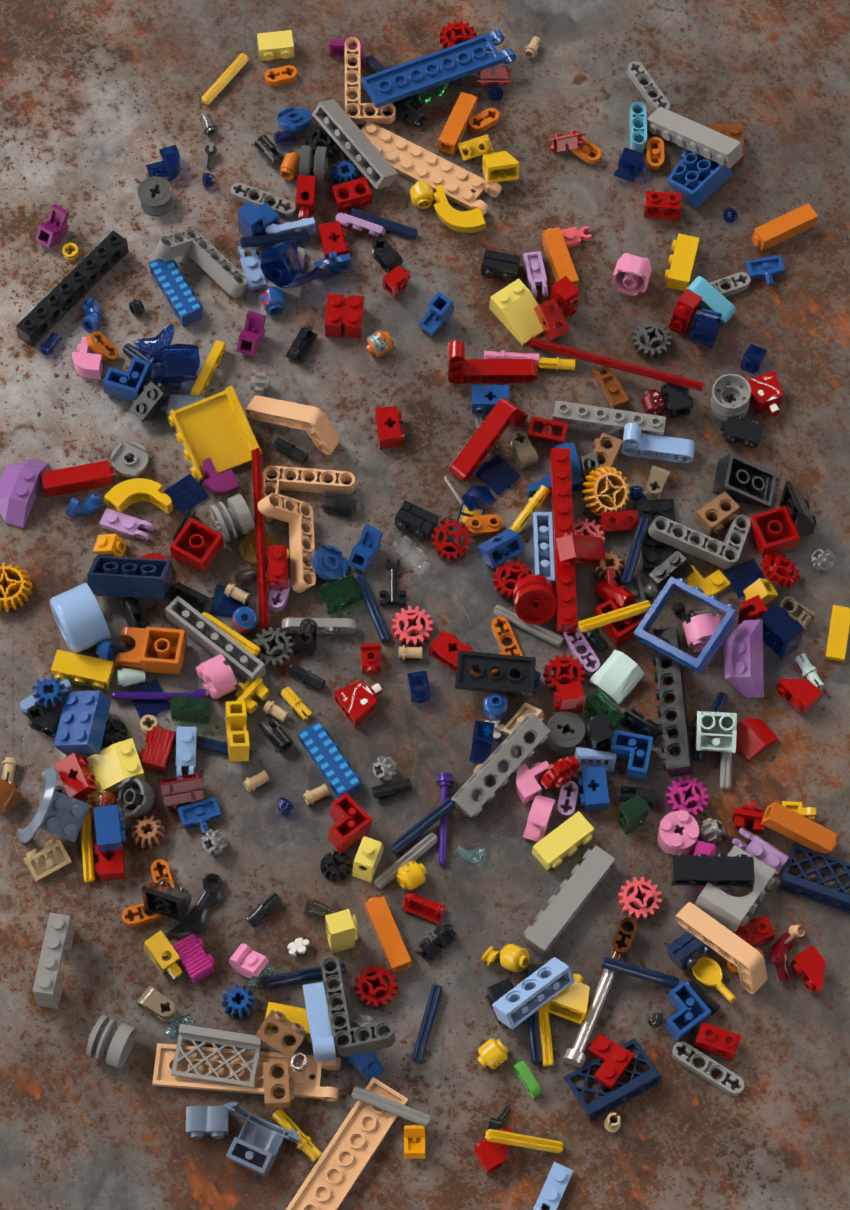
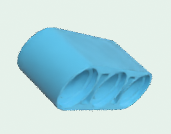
(638, 127)
(712, 299)

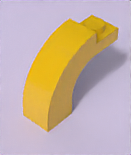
(459, 221)
(137, 490)

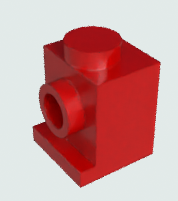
(395, 281)
(368, 651)

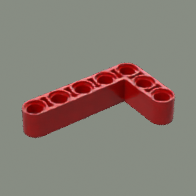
(487, 370)
(486, 437)

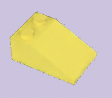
(515, 309)
(115, 765)

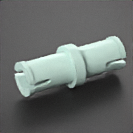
(809, 671)

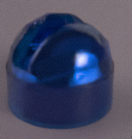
(495, 93)
(207, 180)
(733, 214)
(636, 493)
(284, 804)

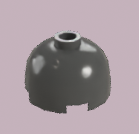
(135, 797)

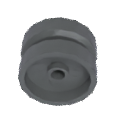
(314, 165)

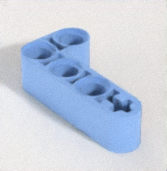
(656, 446)
(319, 1022)

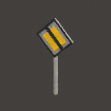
(464, 513)

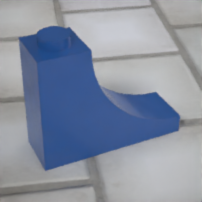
(576, 474)

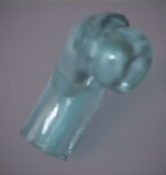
(268, 970)

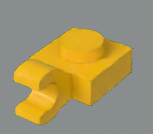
(809, 812)

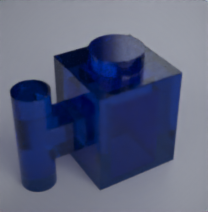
(630, 165)

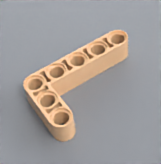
(355, 105)
(296, 416)
(300, 484)
(301, 536)
(727, 944)

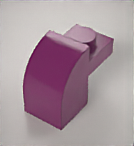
(337, 48)
(55, 227)
(252, 335)
(218, 483)

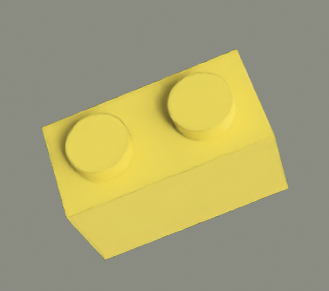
(275, 45)

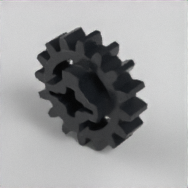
(321, 138)

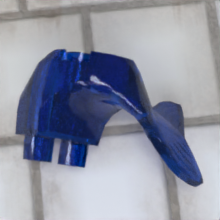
(282, 266)
(177, 361)

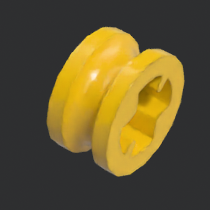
(75, 253)
(490, 956)

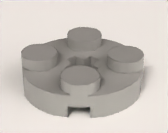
(135, 468)

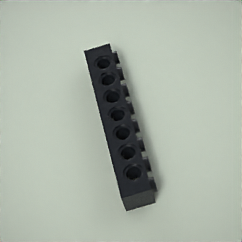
(72, 288)
(680, 764)

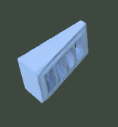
(594, 755)

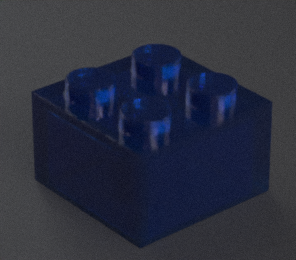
(781, 631)

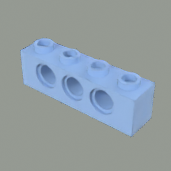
(543, 545)
(533, 993)

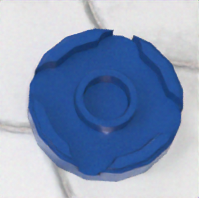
(294, 119)
(329, 563)

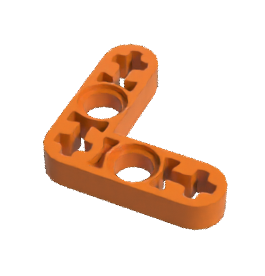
(508, 633)
(135, 909)

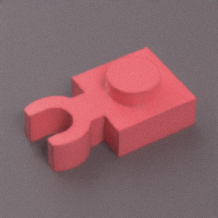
(573, 237)

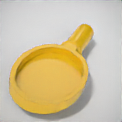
(710, 974)

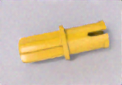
(556, 363)
(296, 703)

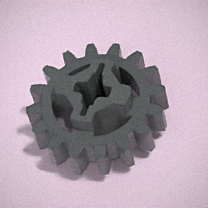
(658, 344)
(279, 652)

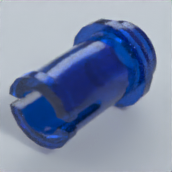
(286, 136)
(50, 344)

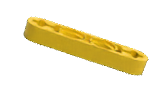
(209, 369)

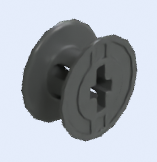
(155, 196)
(569, 723)

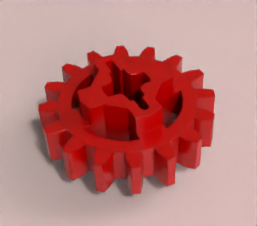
(456, 33)
(459, 533)
(779, 570)
(513, 573)
(563, 666)
(560, 773)
(381, 990)

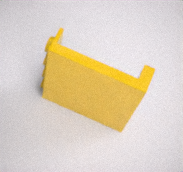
(214, 430)

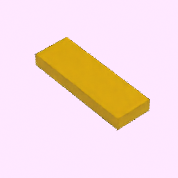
(838, 633)

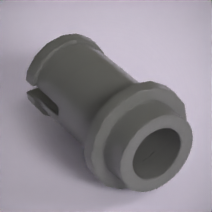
(209, 128)
(692, 613)

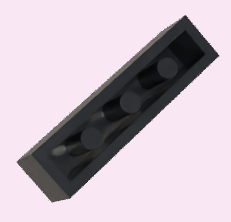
(717, 870)

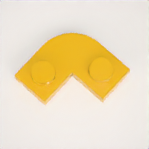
(711, 585)

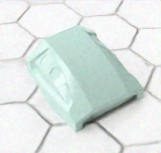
(617, 676)
(716, 731)

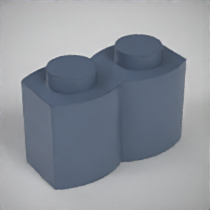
(207, 1121)

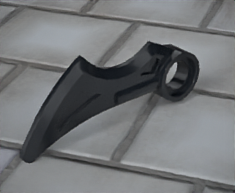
(195, 920)

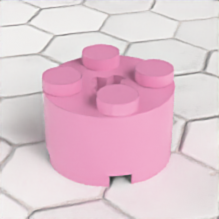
(632, 274)
(700, 630)
(217, 677)
(677, 823)

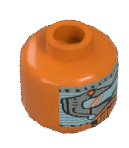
(379, 343)

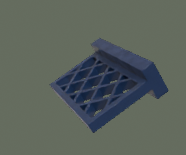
(804, 888)
(618, 1095)

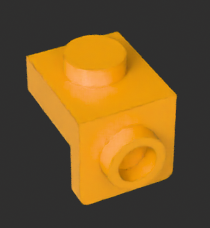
(110, 544)
(414, 1142)

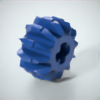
(344, 172)
(49, 698)
(246, 1001)

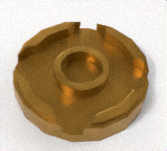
(248, 547)

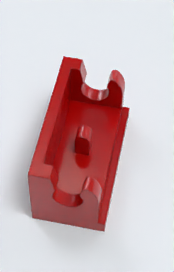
(751, 609)

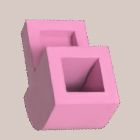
(85, 363)
(526, 781)
(538, 818)
(247, 961)

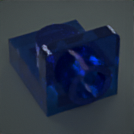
(753, 358)
(477, 496)

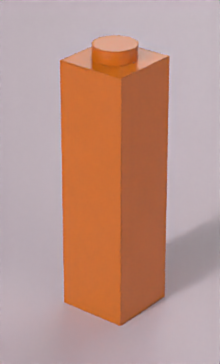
(457, 123)
(784, 227)
(558, 255)
(799, 828)
(387, 934)

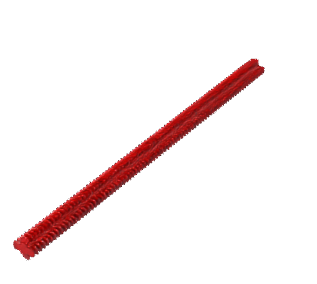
(607, 362)
(260, 532)

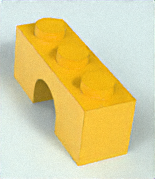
(237, 731)

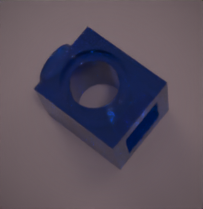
(418, 679)

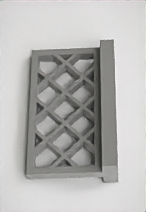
(217, 1038)

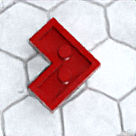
(614, 1059)

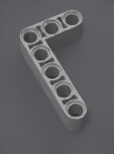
(206, 256)
(703, 541)

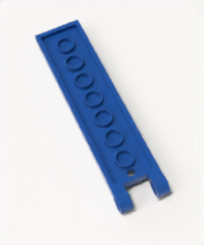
(436, 69)

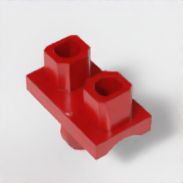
(749, 814)

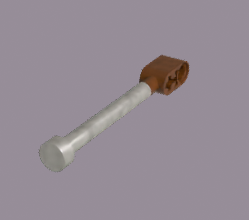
(575, 1055)

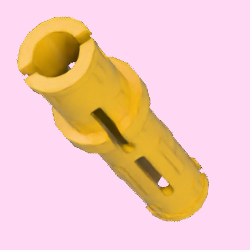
(532, 506)
(306, 1144)

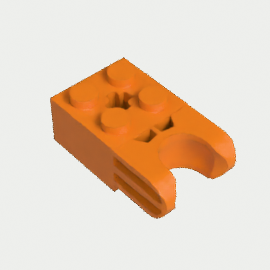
(154, 650)

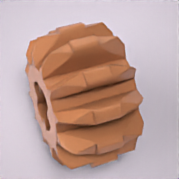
(611, 561)
(151, 837)

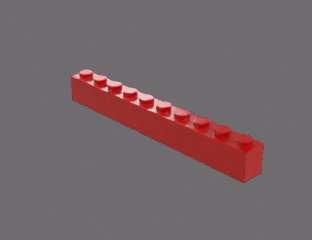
(563, 523)

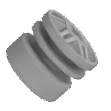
(731, 389)
(232, 518)
(106, 1039)

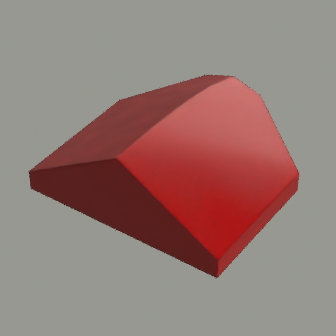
(753, 737)

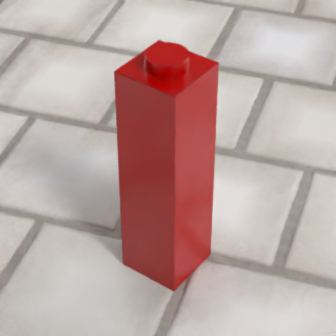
(77, 478)

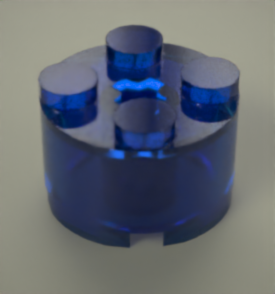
(706, 327)

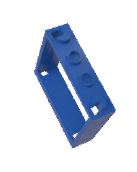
(699, 664)

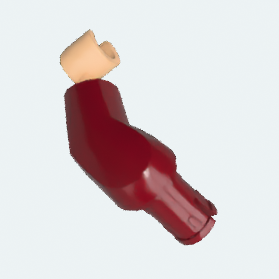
(781, 949)

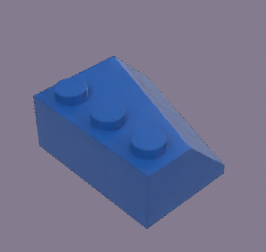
(697, 178)

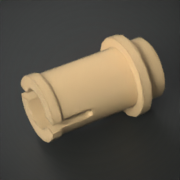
(531, 50)
(236, 593)
(410, 652)
(275, 711)
(9, 768)
(256, 781)
(316, 794)
(614, 1127)

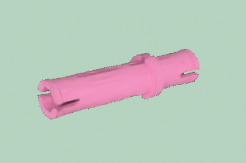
(510, 355)

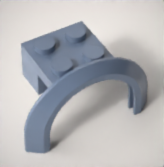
(56, 812)
(257, 1141)

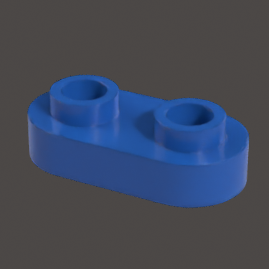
(106, 650)

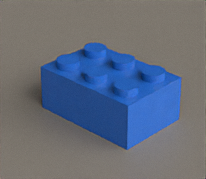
(82, 722)

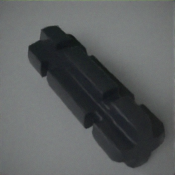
(187, 515)

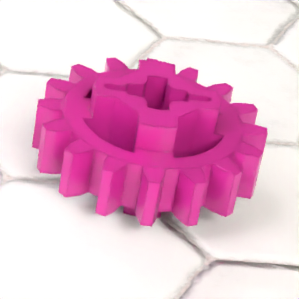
(678, 793)

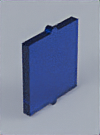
(497, 475)
(186, 493)
(743, 576)
(223, 605)
(149, 707)

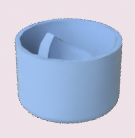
(79, 618)

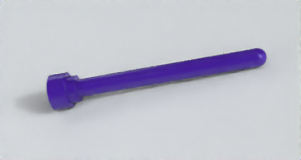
(200, 693)
(444, 781)

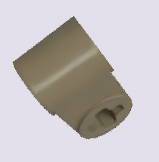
(523, 450)
(656, 482)
(798, 612)
(154, 1003)

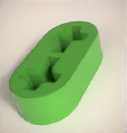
(527, 1079)

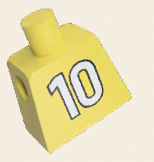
(369, 857)

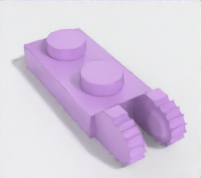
(359, 224)
(535, 272)
(125, 524)
(762, 850)

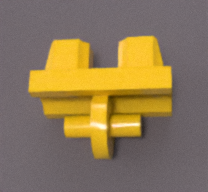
(475, 147)
(248, 691)

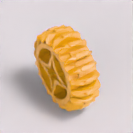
(598, 483)
(21, 587)

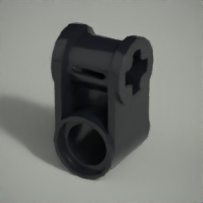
(385, 255)
(306, 637)
(46, 722)

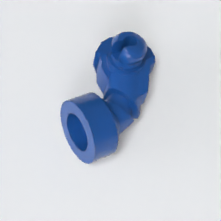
(92, 320)
(91, 505)

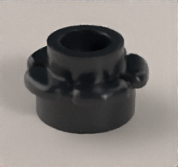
(136, 307)

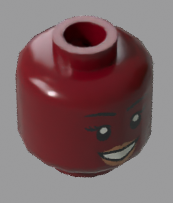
(653, 402)

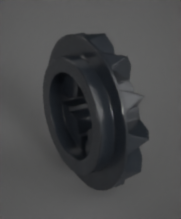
(118, 727)
(330, 872)

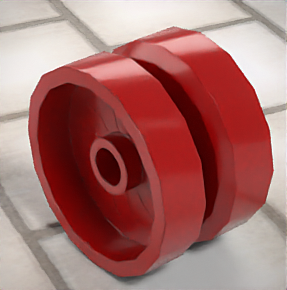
(534, 599)

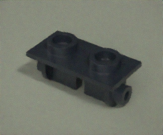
(415, 115)
(302, 344)
(588, 463)
(191, 596)
(635, 722)
(429, 945)

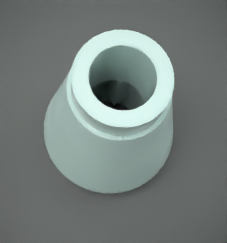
(129, 676)

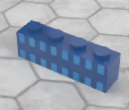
(176, 291)
(328, 760)

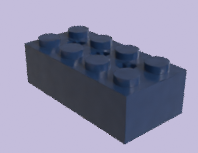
(130, 577)

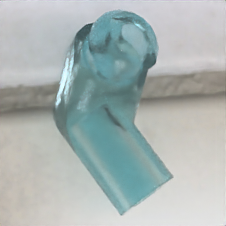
(471, 856)
(175, 1023)

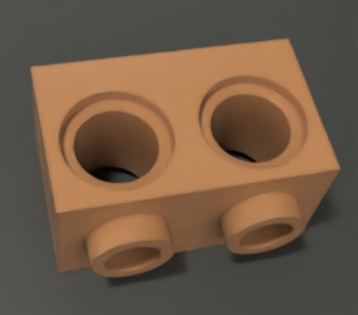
(607, 456)
(714, 511)
(278, 1037)
(273, 1085)

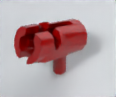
(608, 590)

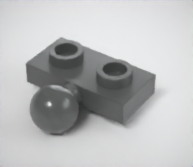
(635, 587)

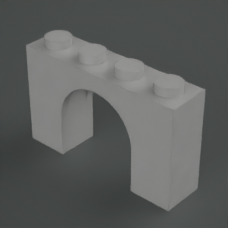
(733, 910)
(57, 938)

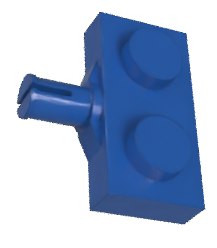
(338, 262)
(765, 268)
(199, 813)

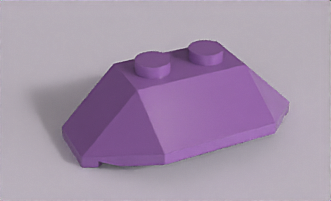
(19, 490)
(745, 659)

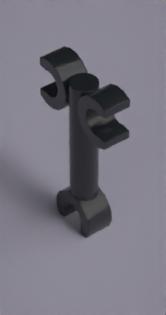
(392, 596)

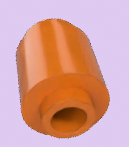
(290, 166)

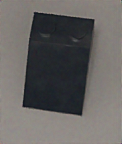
(744, 481)
(798, 509)
(166, 900)

